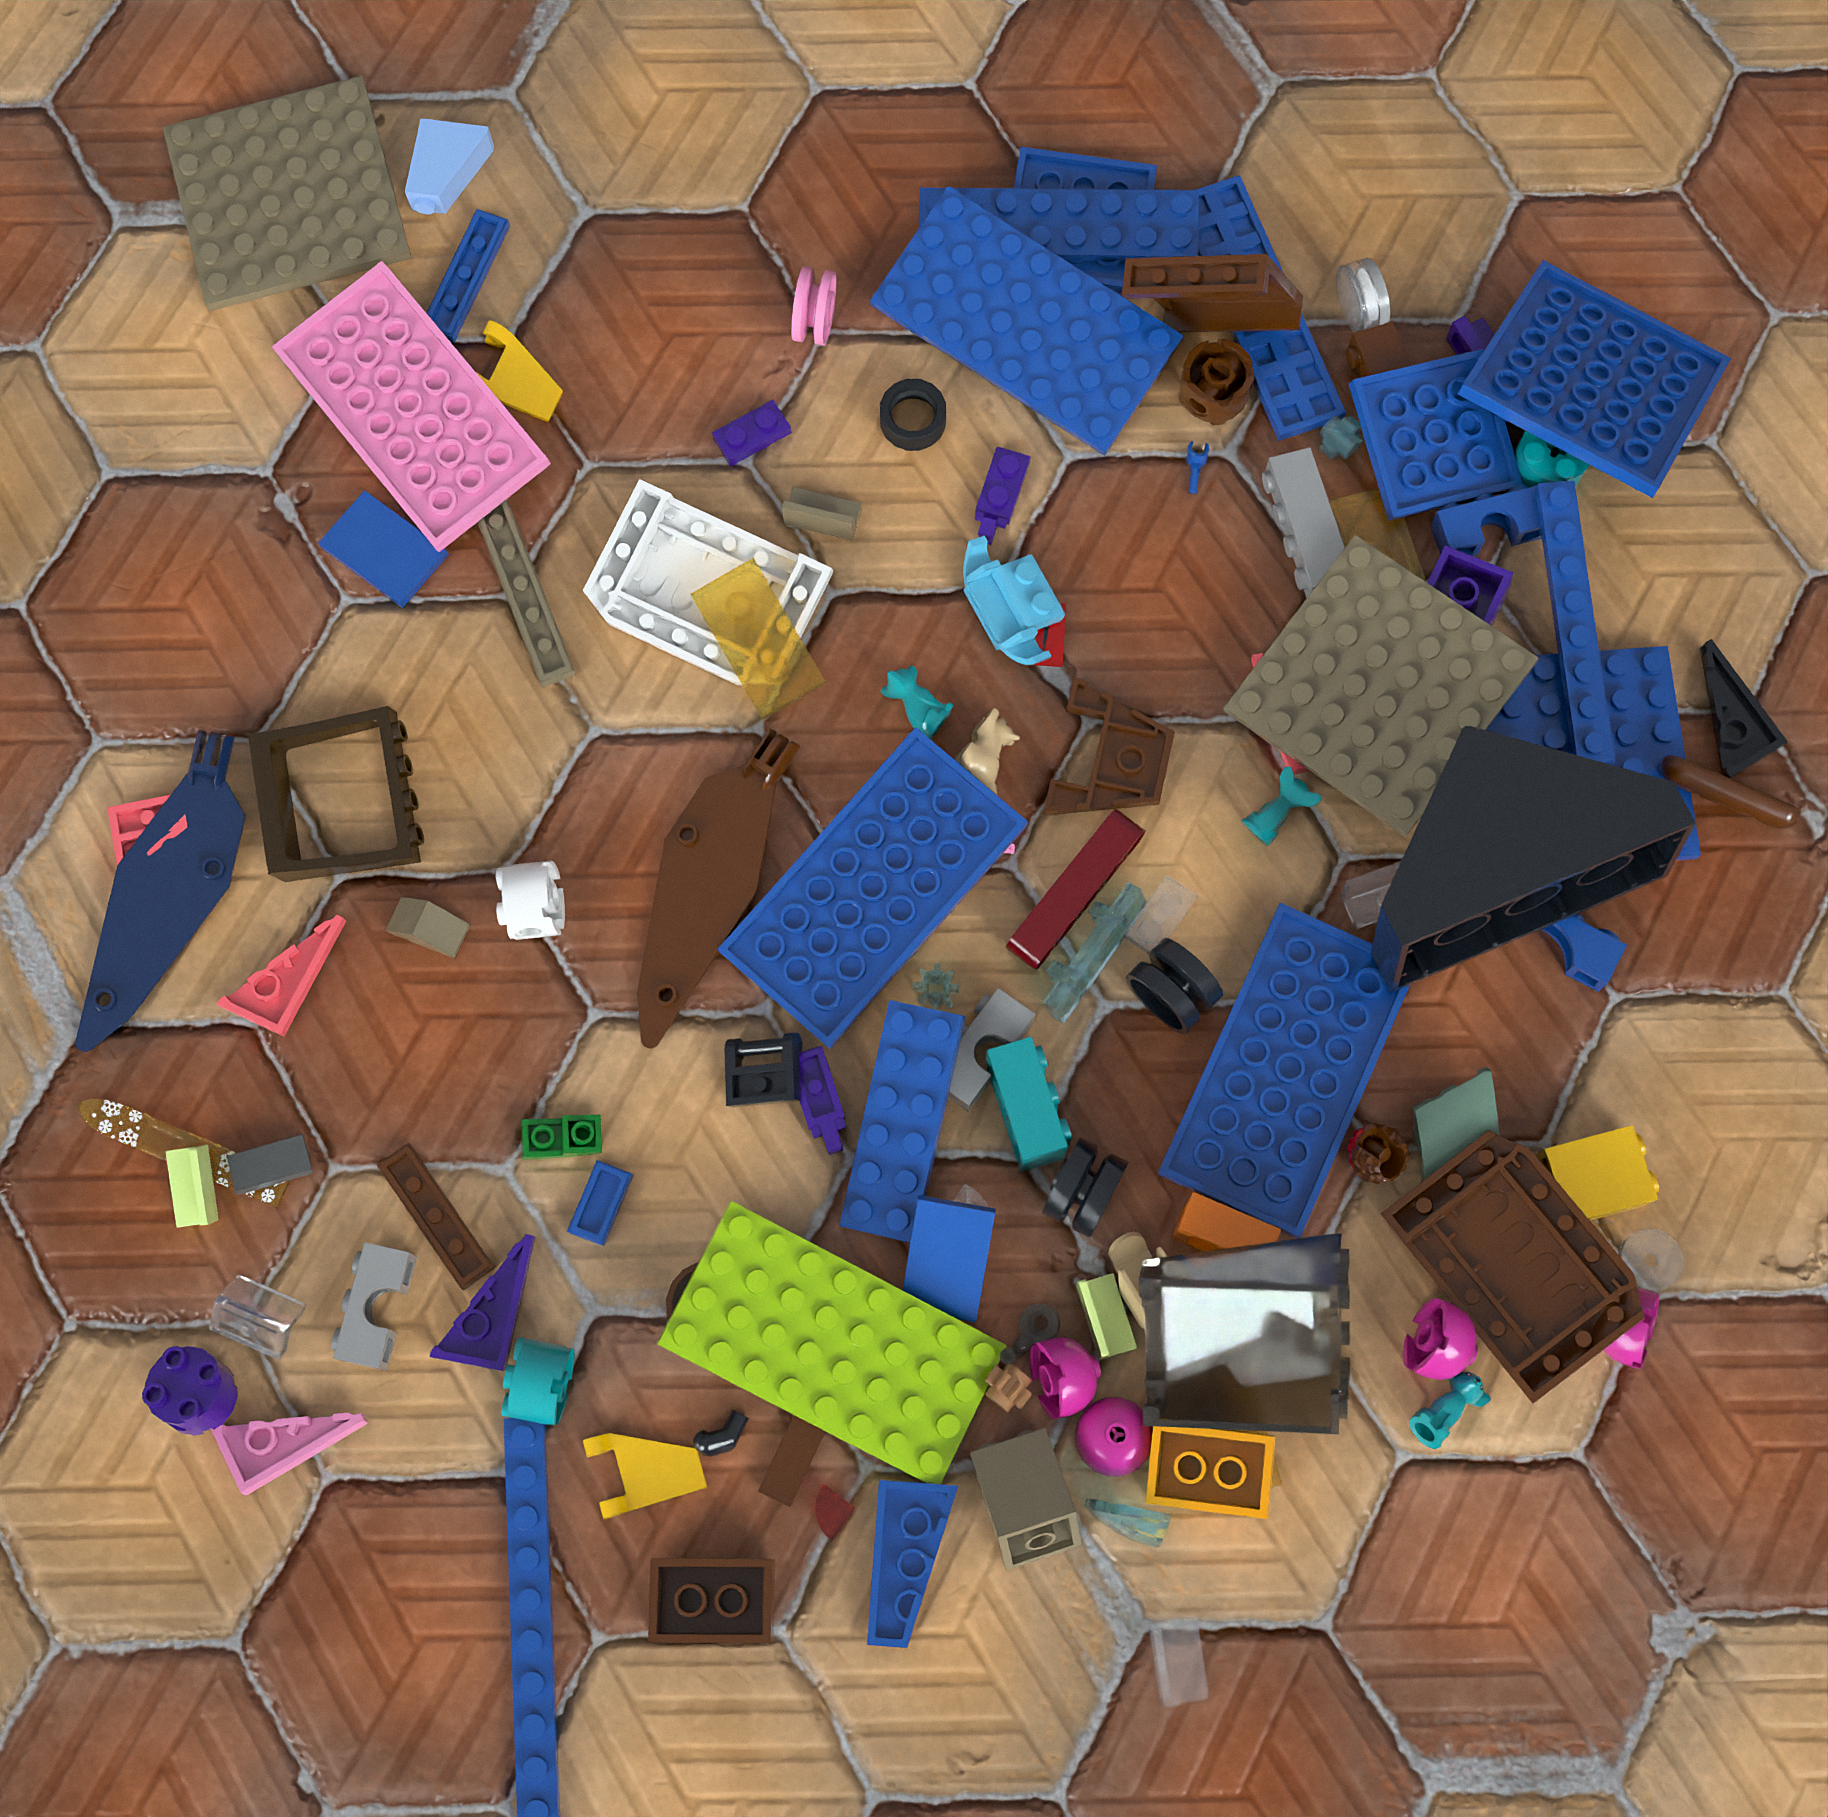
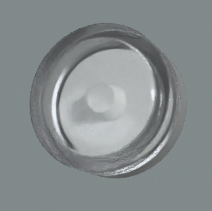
(1362, 294)

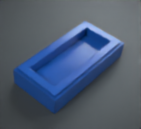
(600, 1203)

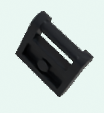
(763, 1082)

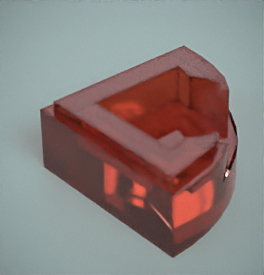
(831, 1511)

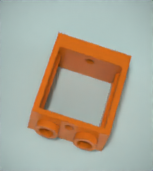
(1214, 1226)

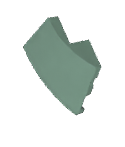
(1454, 1120)

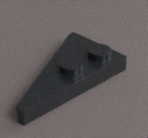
(1740, 723)

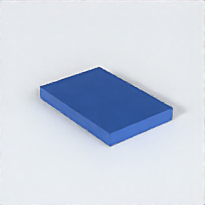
(382, 549)
(949, 1255)

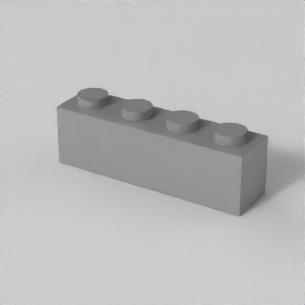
(1304, 515)

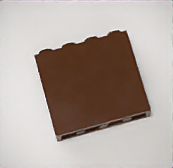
(1216, 292)

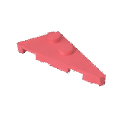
(278, 991)

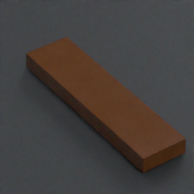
(436, 1216)

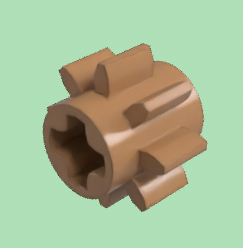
(1008, 1387)

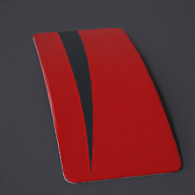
(1052, 639)

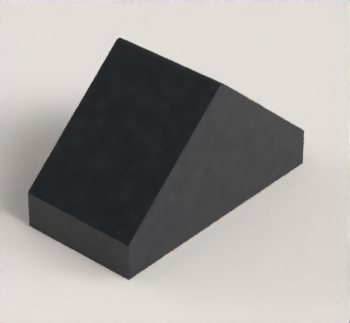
(1517, 846)

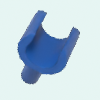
(1195, 461)

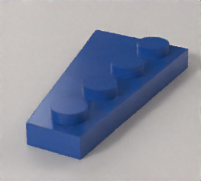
(905, 1547)

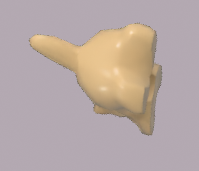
(983, 753)

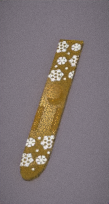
(158, 1137)

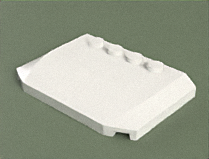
(672, 549)

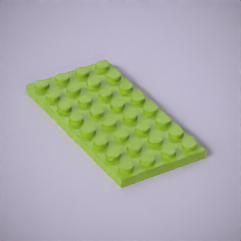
(832, 1344)

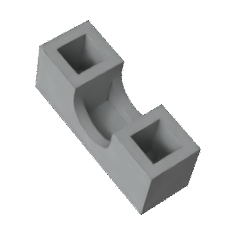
(999, 1021)
(377, 1272)

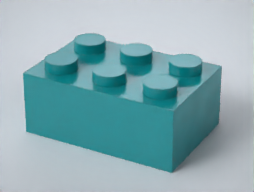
(1028, 1103)

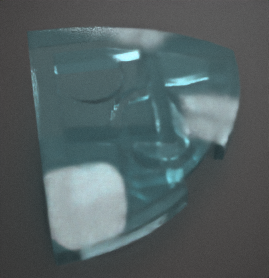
(1131, 1522)

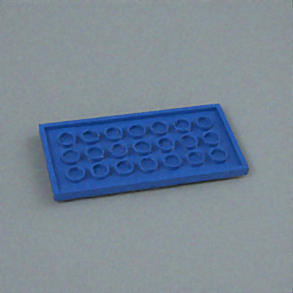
(1026, 320)
(873, 887)
(1285, 1073)

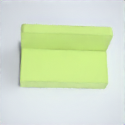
(192, 1186)
(1106, 1316)

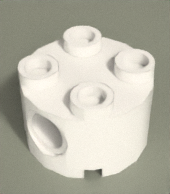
(530, 900)

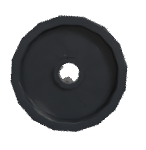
(1174, 985)
(1081, 1185)

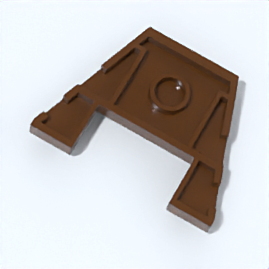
(1128, 759)

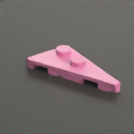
(269, 1449)

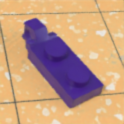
(1000, 491)
(820, 1099)

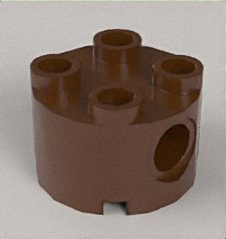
(1216, 381)

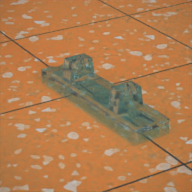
(1077, 977)

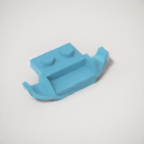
(1010, 601)

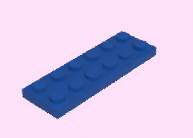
(902, 1119)

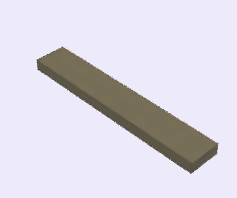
(526, 596)

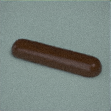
(1729, 792)

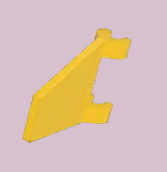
(519, 378)
(648, 1471)

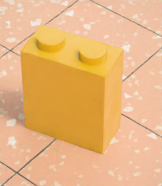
(1603, 1172)

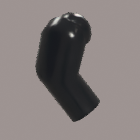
(723, 1439)

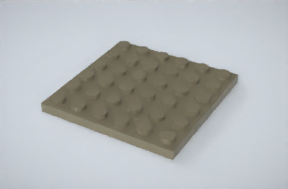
(286, 193)
(1379, 683)

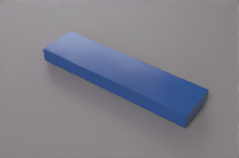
(467, 272)

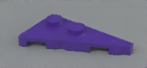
(487, 1327)

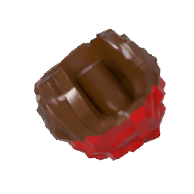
(1378, 1153)

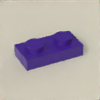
(751, 432)

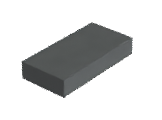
(269, 1164)

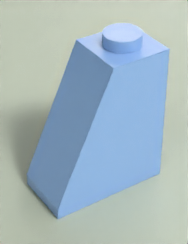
(445, 163)

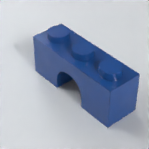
(1513, 512)

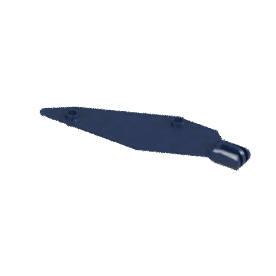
(167, 895)

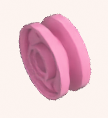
(813, 305)

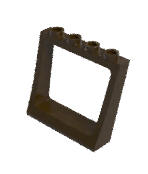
(276, 806)

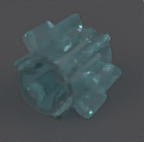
(1340, 437)
(936, 977)

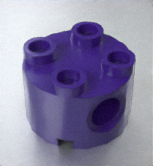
(190, 1390)

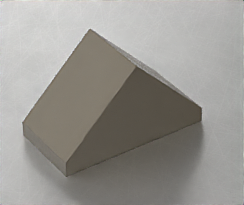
(428, 926)

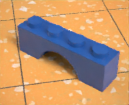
(1587, 951)

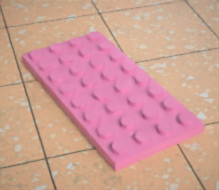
(411, 406)

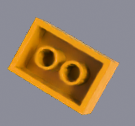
(1211, 1470)

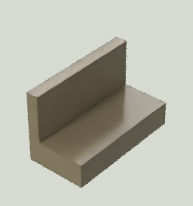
(821, 513)

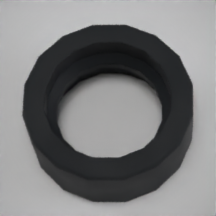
(906, 390)

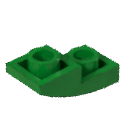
(561, 1137)

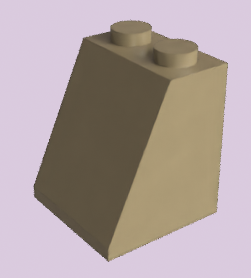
(1026, 1498)

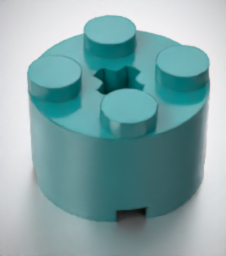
(1546, 463)
(538, 1381)

